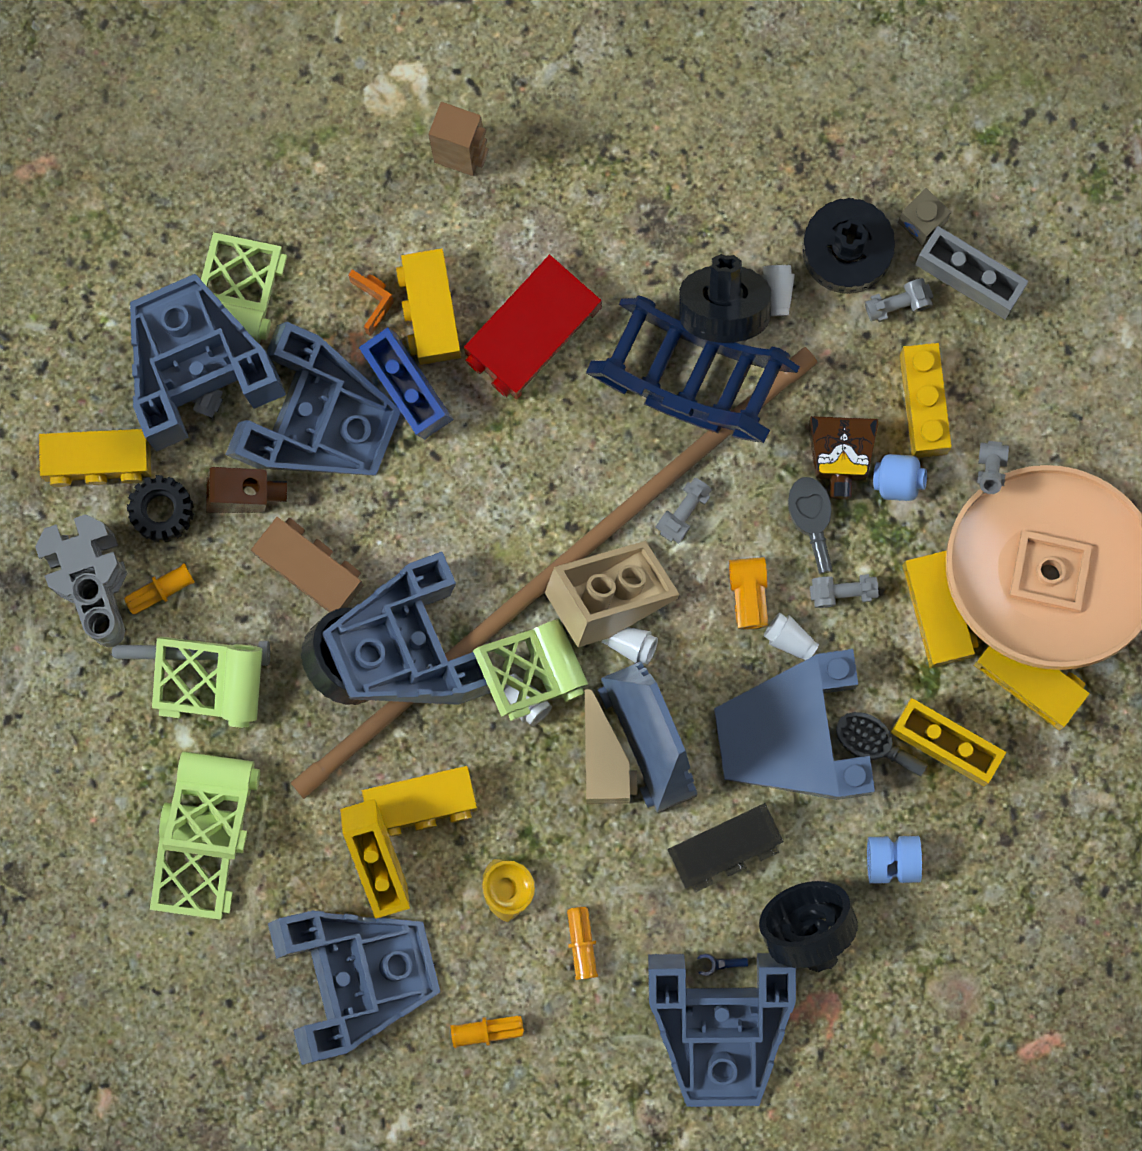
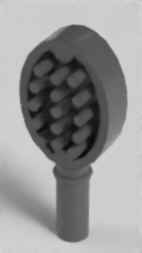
(811, 513)
(868, 736)

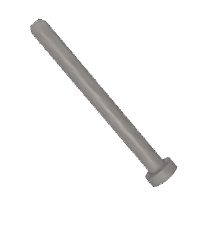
(173, 653)

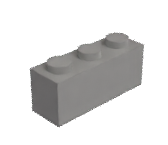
(971, 272)

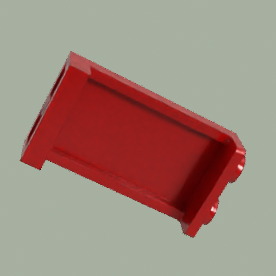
(531, 327)

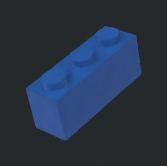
(406, 383)

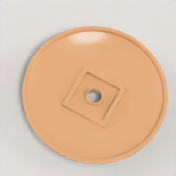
(1058, 521)

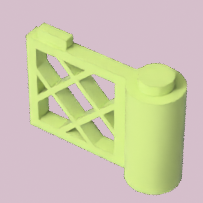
(247, 312)
(550, 660)
(235, 685)
(215, 779)
(184, 833)

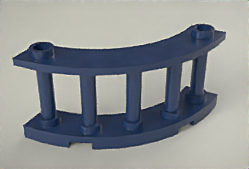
(684, 405)

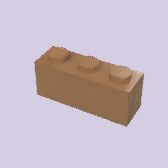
(458, 139)
(308, 565)

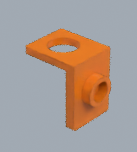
(375, 288)

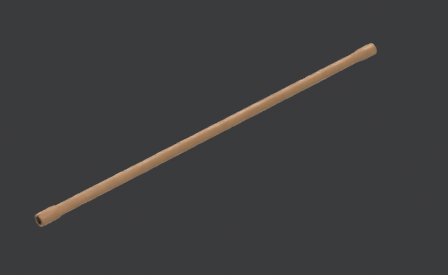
(321, 770)

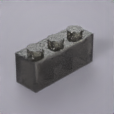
(726, 848)

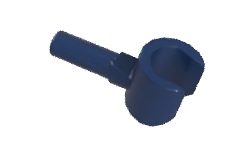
(722, 963)

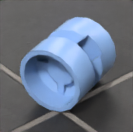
(894, 859)

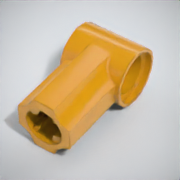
(749, 583)

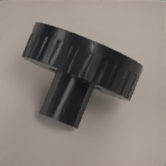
(872, 239)
(737, 303)
(320, 664)
(797, 935)

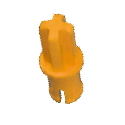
(158, 589)
(582, 943)
(487, 1031)

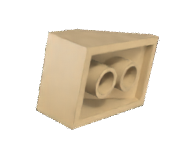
(609, 592)
(606, 762)

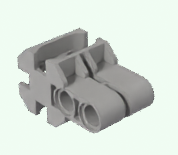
(83, 570)

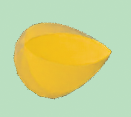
(507, 888)

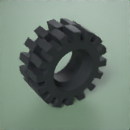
(160, 487)

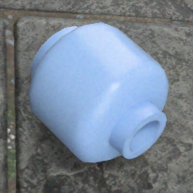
(899, 477)

